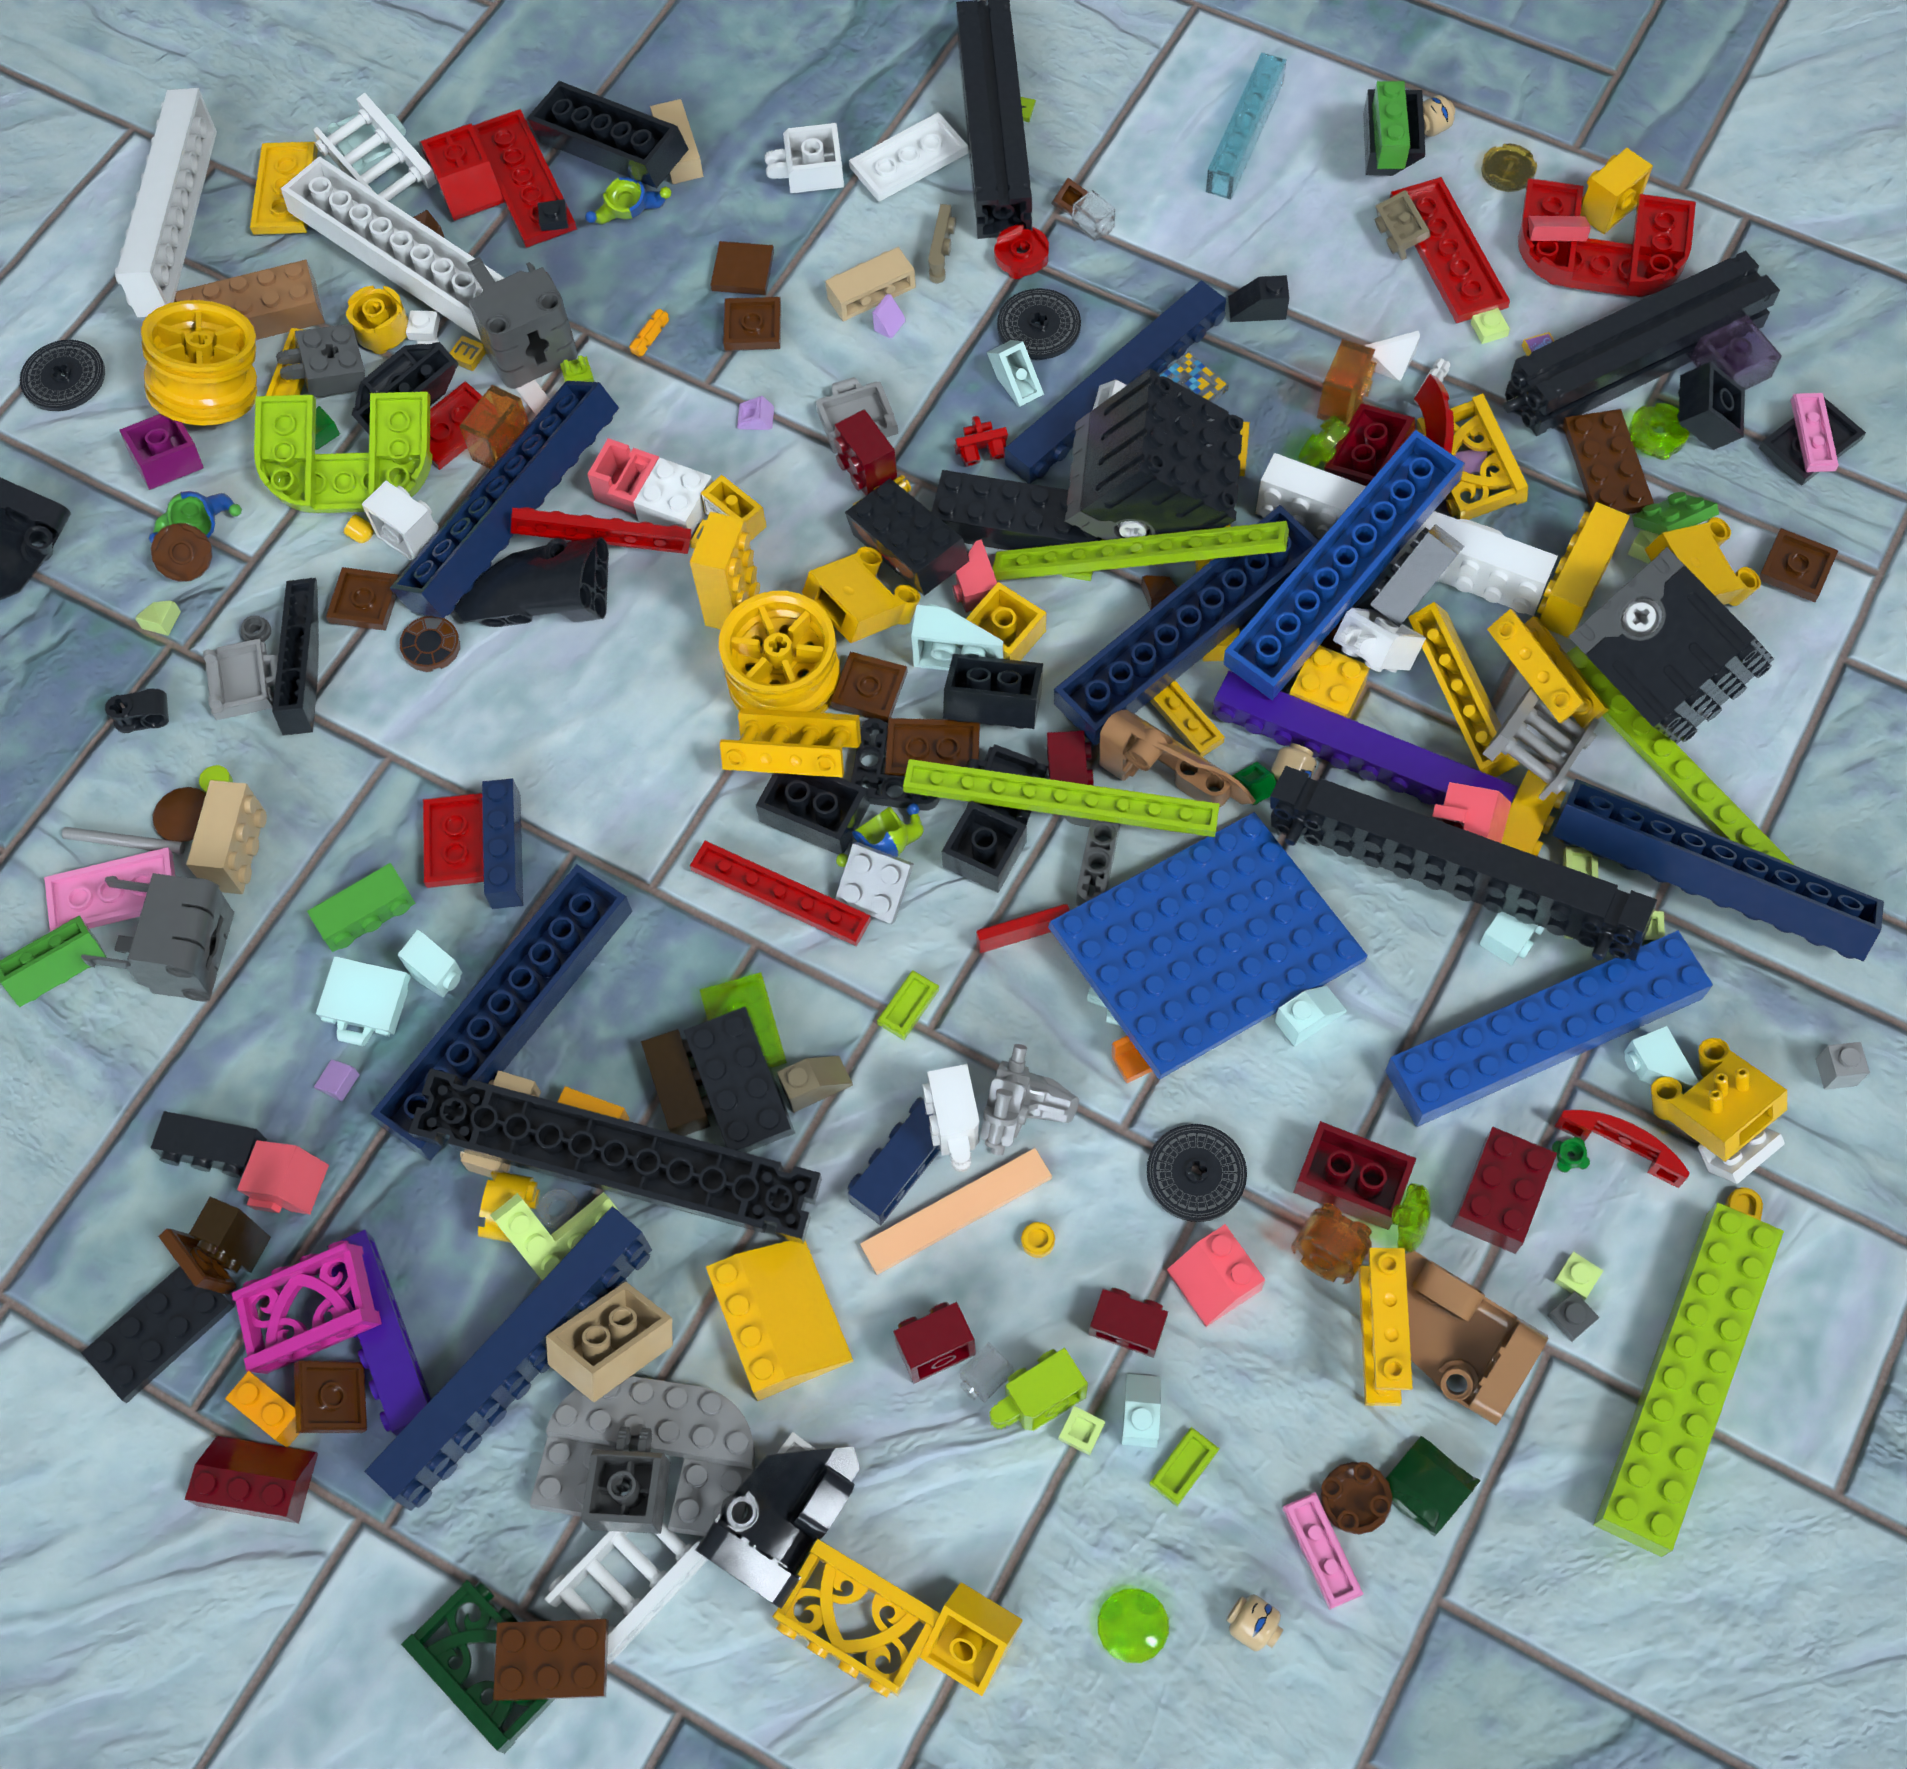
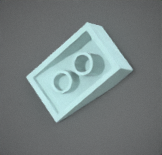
(941, 633)

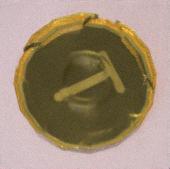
(1508, 167)

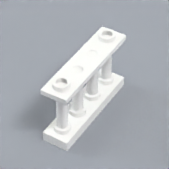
(384, 133)
(638, 1612)

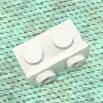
(1745, 1159)

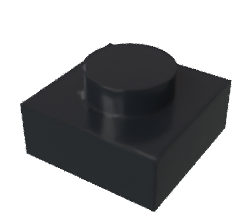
(553, 215)

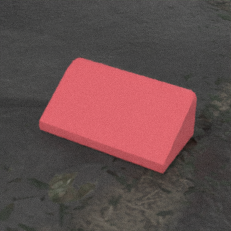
(1558, 228)

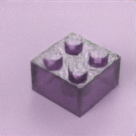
(1739, 352)

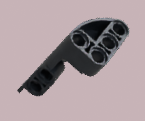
(25, 520)
(541, 581)
(789, 1506)

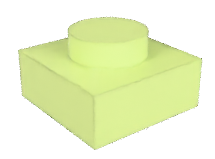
(1490, 326)
(1578, 1275)
(1081, 1430)

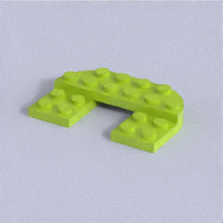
(341, 480)

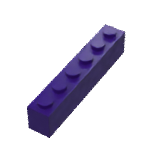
(387, 1346)

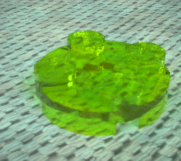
(1653, 443)
(1321, 446)

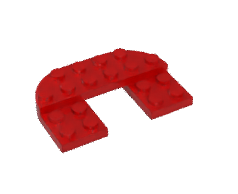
(1637, 269)

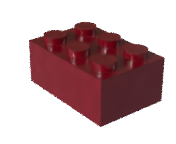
(1354, 1175)
(1504, 1190)

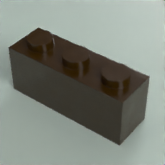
(677, 1083)
(229, 1236)

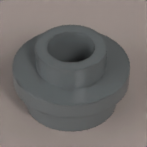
(255, 623)

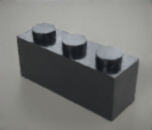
(204, 1143)

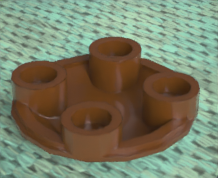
(178, 814)
(1356, 1497)

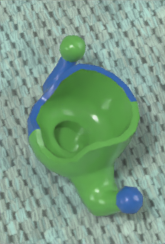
(195, 510)

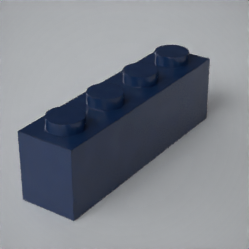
(502, 843)
(895, 1166)

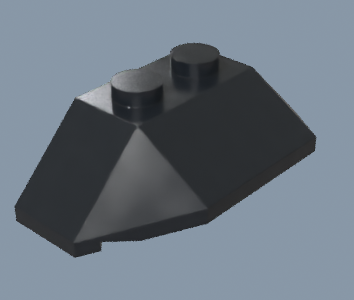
(409, 370)

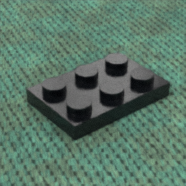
(1785, 448)

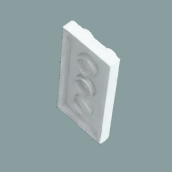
(908, 156)

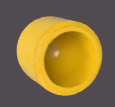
(359, 529)

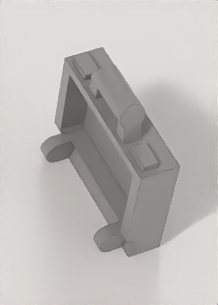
(843, 405)
(240, 678)

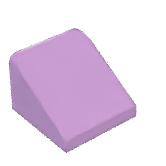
(887, 317)
(756, 414)
(1472, 460)
(337, 1080)

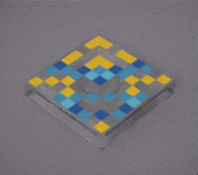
(1196, 377)

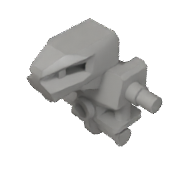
(1020, 1096)

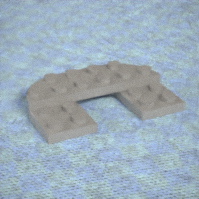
(684, 1424)

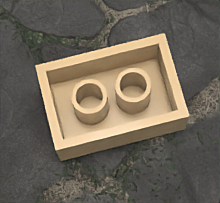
(227, 836)
(609, 1341)

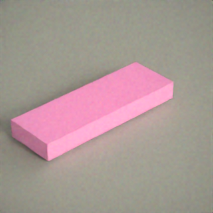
(1814, 432)
(1322, 1551)

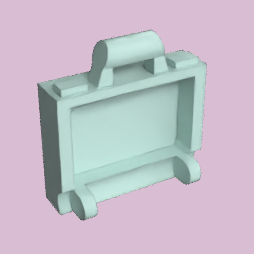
(359, 137)
(363, 998)

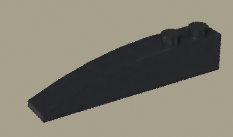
(297, 659)

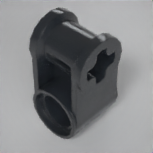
(141, 710)

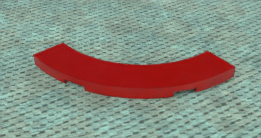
(1435, 409)

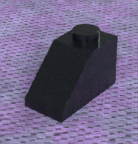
(1260, 300)

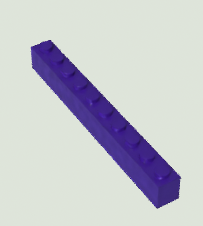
(1348, 743)

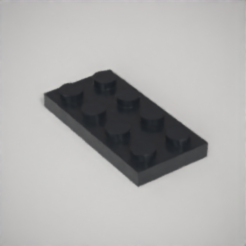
(155, 1333)

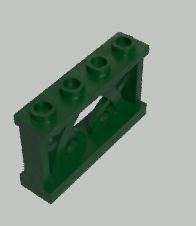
(436, 1657)

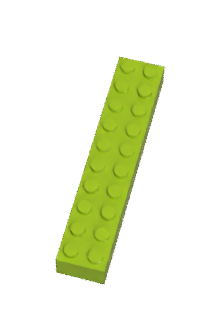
(1688, 1380)

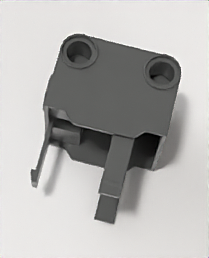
(521, 324)
(176, 937)

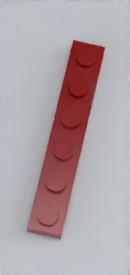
(614, 531)
(780, 893)

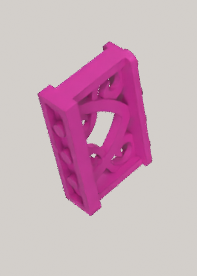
(345, 1322)

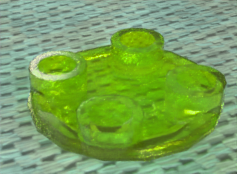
(1413, 1217)
(1133, 1625)

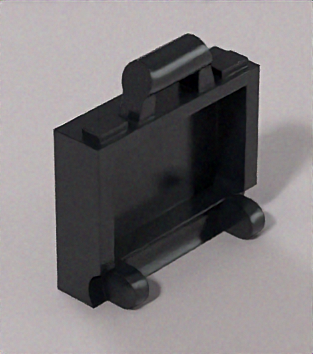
(1008, 761)

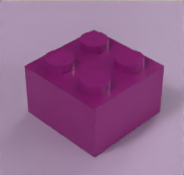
(161, 450)

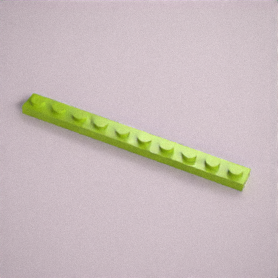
(1142, 551)
(1675, 765)
(1061, 798)

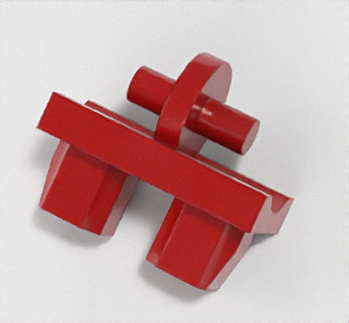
(969, 445)

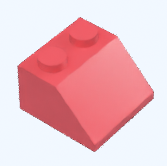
(1216, 1275)

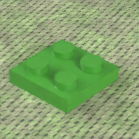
(1675, 513)

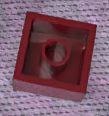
(864, 452)
(934, 1341)

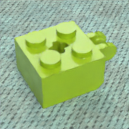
(1041, 1392)

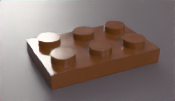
(930, 741)
(551, 1660)

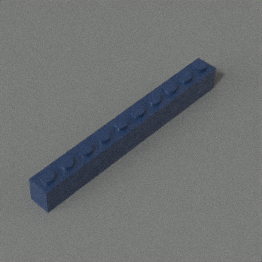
(1153, 348)

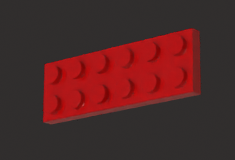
(521, 174)
(1454, 254)

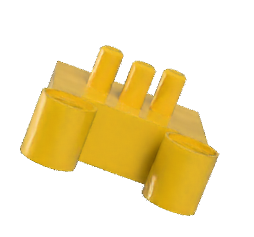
(1700, 552)
(856, 598)
(1725, 1106)

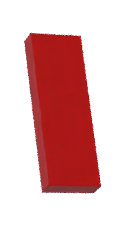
(1018, 929)

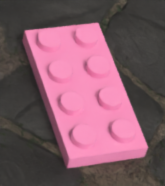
(88, 895)

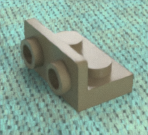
(1401, 223)

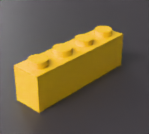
(1530, 815)

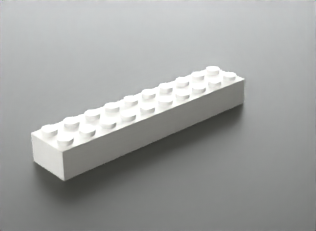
(166, 202)
(386, 239)
(1487, 565)

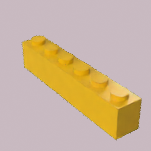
(1461, 686)

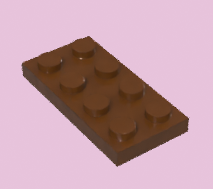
(1607, 461)

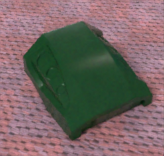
(1429, 1486)

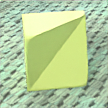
(1642, 541)
(159, 617)

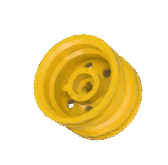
(199, 362)
(785, 626)

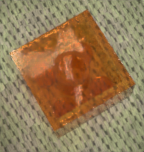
(1347, 381)
(493, 425)

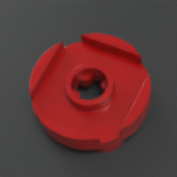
(1025, 263)

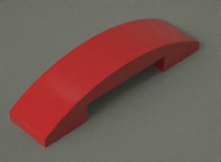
(1664, 1163)

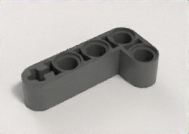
(1095, 852)

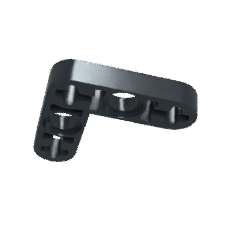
(873, 775)

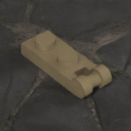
(941, 243)

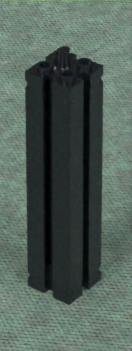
(993, 117)
(1635, 343)

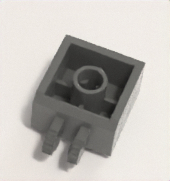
(327, 360)
(613, 1473)

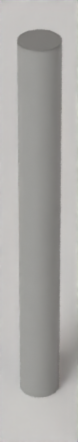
(122, 840)

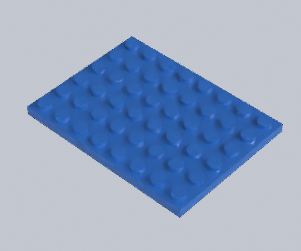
(1206, 944)

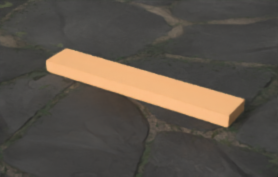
(955, 1211)

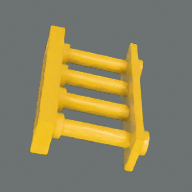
(1547, 669)
(791, 742)
(1385, 1327)

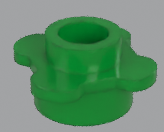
(1575, 1146)

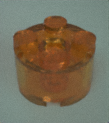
(1332, 1244)

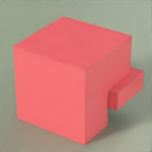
(620, 474)
(1474, 810)
(282, 1177)

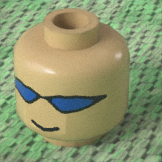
(1437, 115)
(1294, 757)
(1254, 1622)

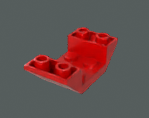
(462, 171)

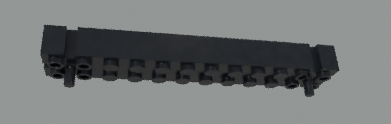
(1462, 864)
(616, 1155)

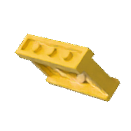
(1509, 473)
(907, 1613)

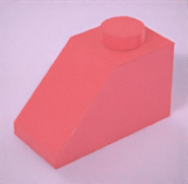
(974, 578)

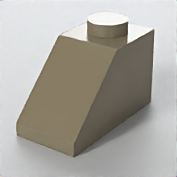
(813, 1080)

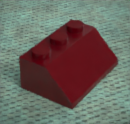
(1370, 443)
(252, 1479)

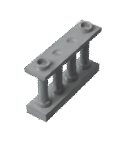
(1515, 728)

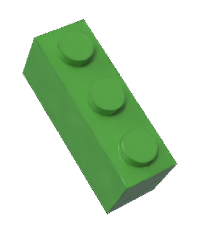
(1391, 125)
(361, 907)
(48, 961)

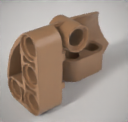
(1135, 744)
(1467, 1335)

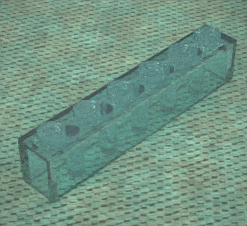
(1245, 126)

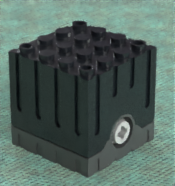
(1154, 463)
(1672, 647)

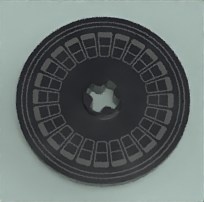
(1055, 313)
(51, 391)
(1183, 1194)

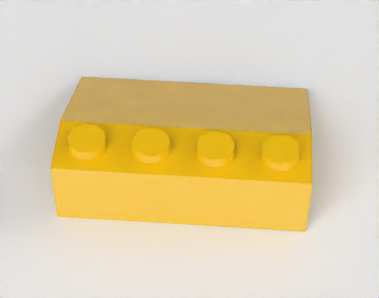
(779, 1316)

